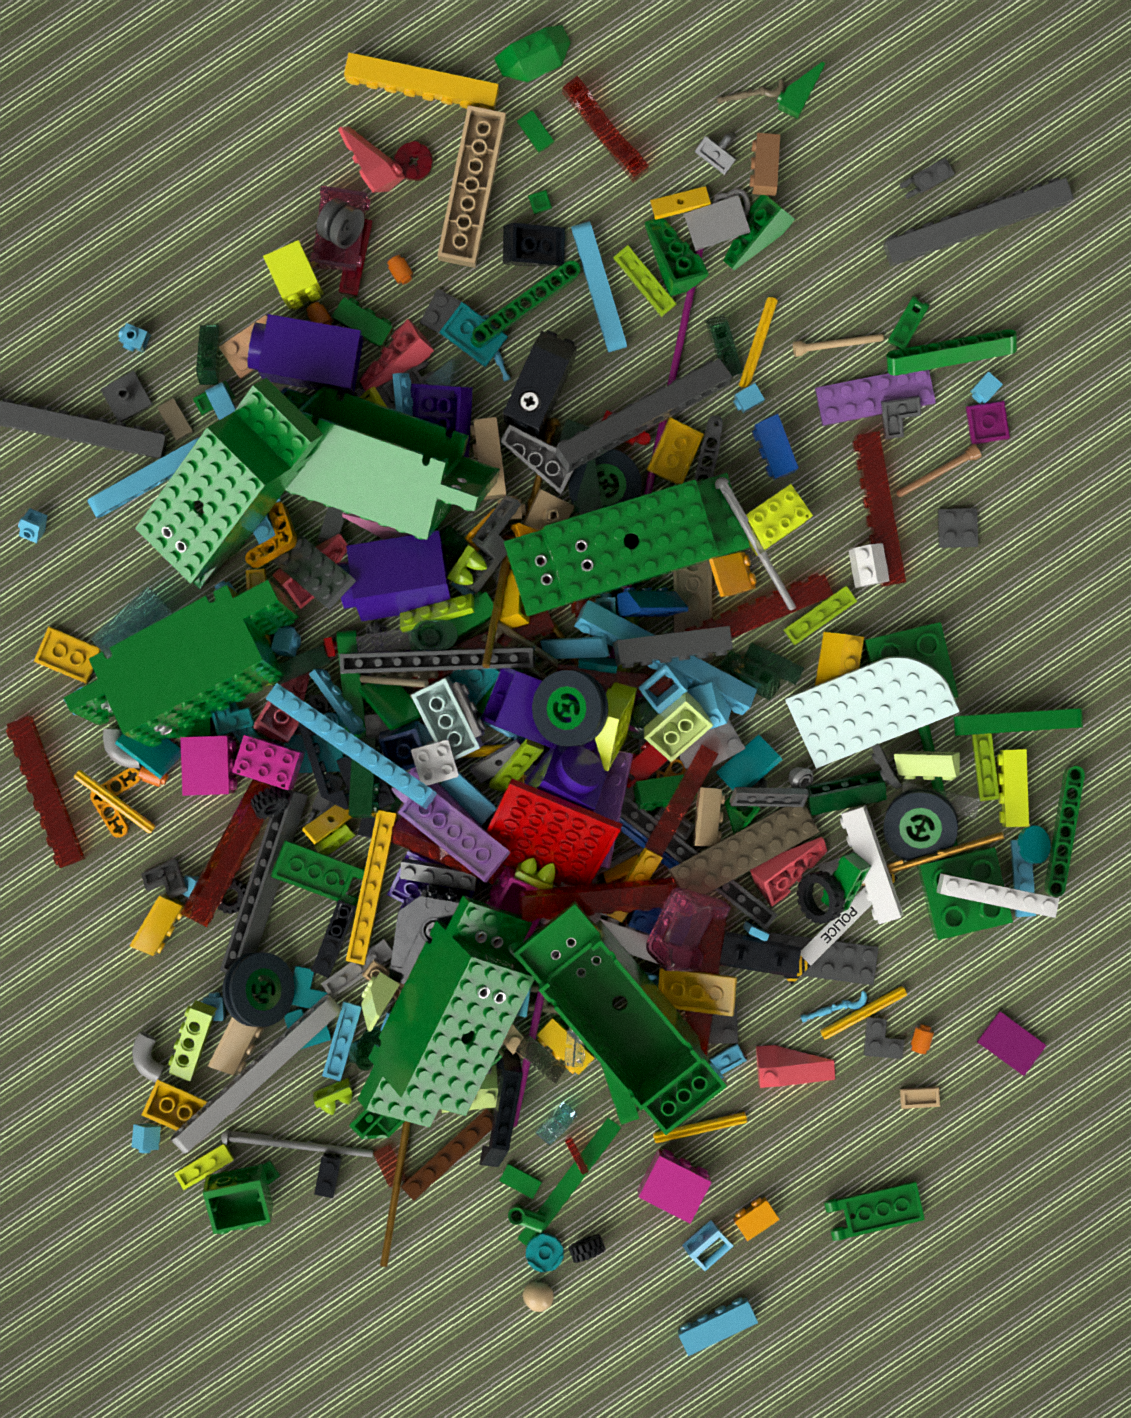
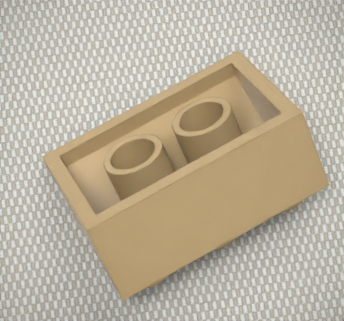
(708, 816)
(235, 1047)

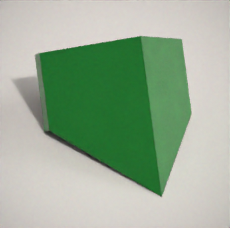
(740, 815)

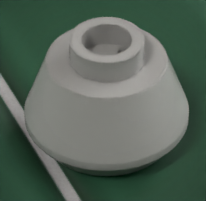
(800, 777)

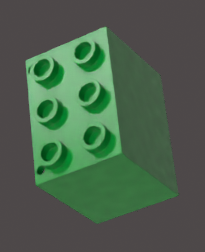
(238, 1199)

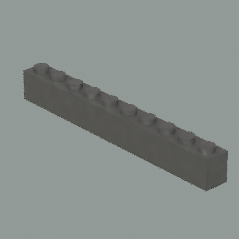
(977, 222)
(643, 415)
(83, 429)
(436, 660)
(682, 851)
(261, 886)

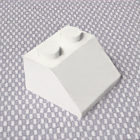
(868, 565)

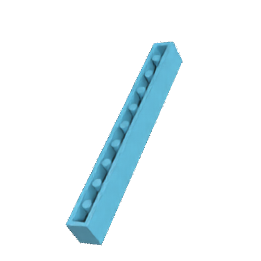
(603, 623)
(351, 746)

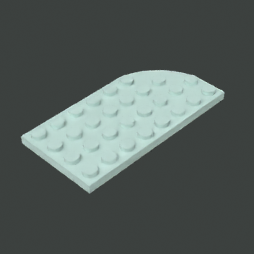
(869, 707)

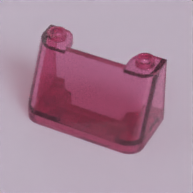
(325, 253)
(681, 928)

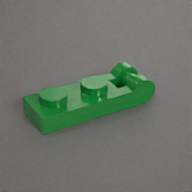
(908, 323)

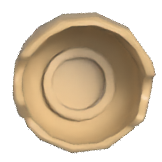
(538, 1296)

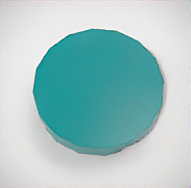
(1034, 844)
(544, 1252)

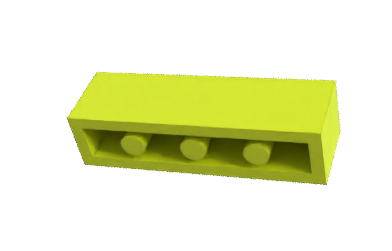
(1013, 788)

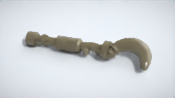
(744, 94)

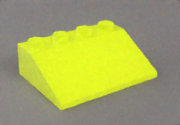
(615, 731)

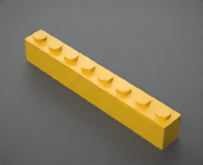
(420, 82)

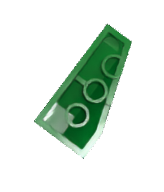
(766, 224)
(676, 261)

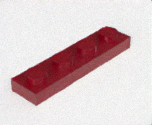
(351, 279)

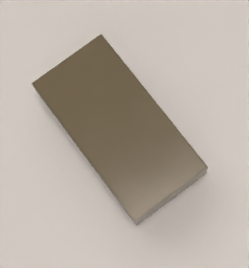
(175, 419)

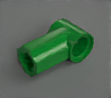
(528, 1219)

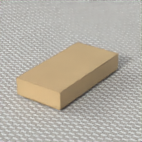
(919, 1097)

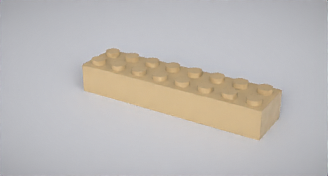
(471, 186)

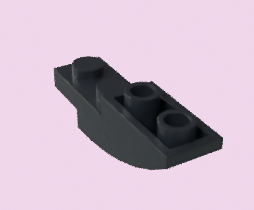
(334, 938)

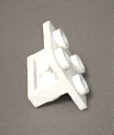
(435, 762)

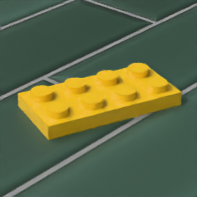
(699, 991)

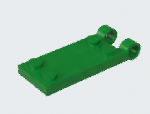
(316, 872)
(877, 1210)

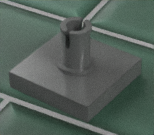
(126, 397)

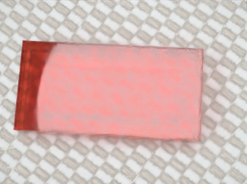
(576, 1155)
(387, 1162)

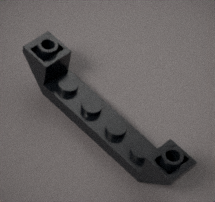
(313, 749)
(504, 1110)

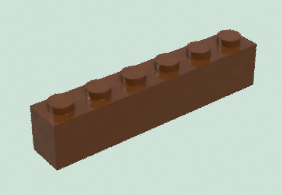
(449, 1154)

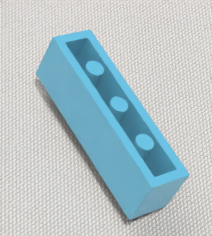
(717, 1326)

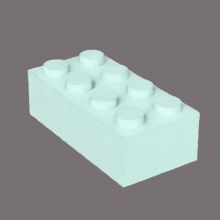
(445, 717)

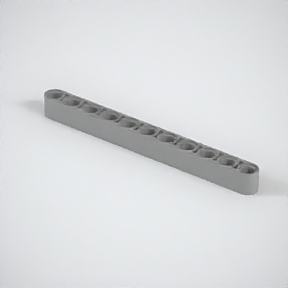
(255, 1073)

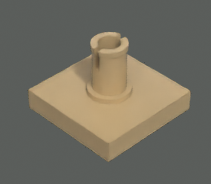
(547, 510)

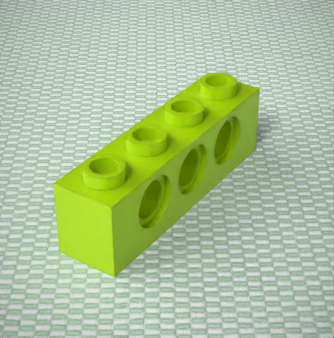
(203, 1015)

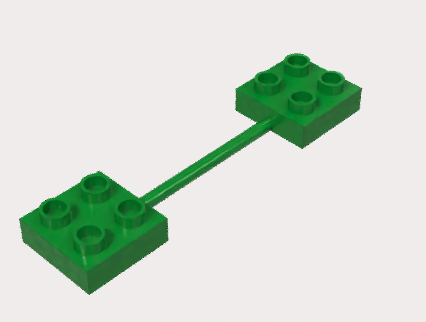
(947, 914)

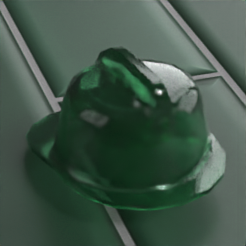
(434, 635)
(641, 716)
(361, 1048)

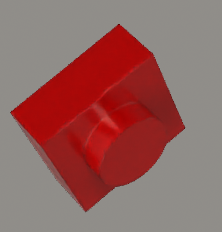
(330, 647)

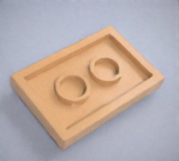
(237, 350)

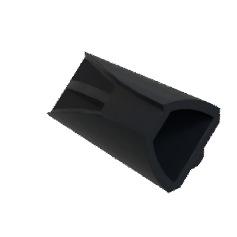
(759, 955)

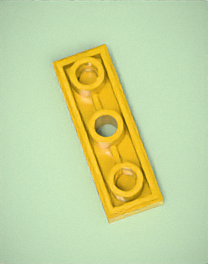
(689, 201)
(322, 827)

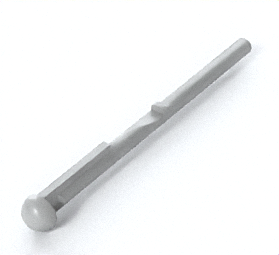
(722, 483)
(267, 1140)

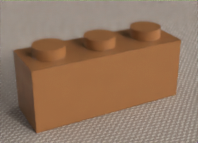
(765, 164)

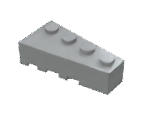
(538, 456)

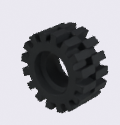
(269, 802)
(234, 907)
(587, 1248)

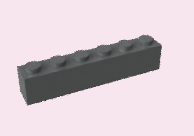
(672, 645)

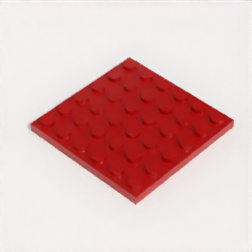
(552, 832)

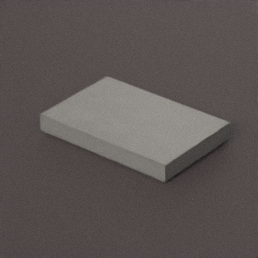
(717, 223)

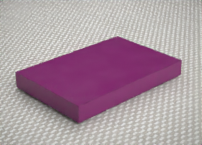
(1011, 1043)

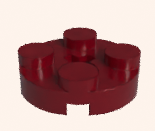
(415, 150)

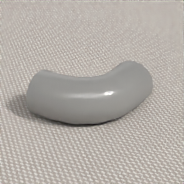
(115, 753)
(143, 1059)

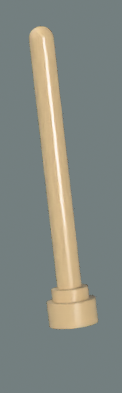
(801, 348)

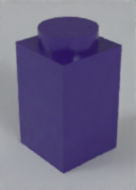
(306, 353)
(395, 576)
(511, 706)
(570, 774)

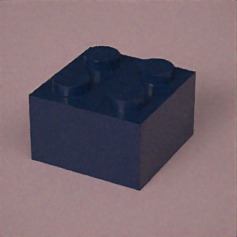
(399, 743)

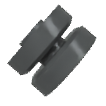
(340, 223)

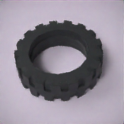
(834, 892)

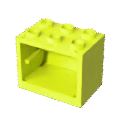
(293, 275)
(778, 517)

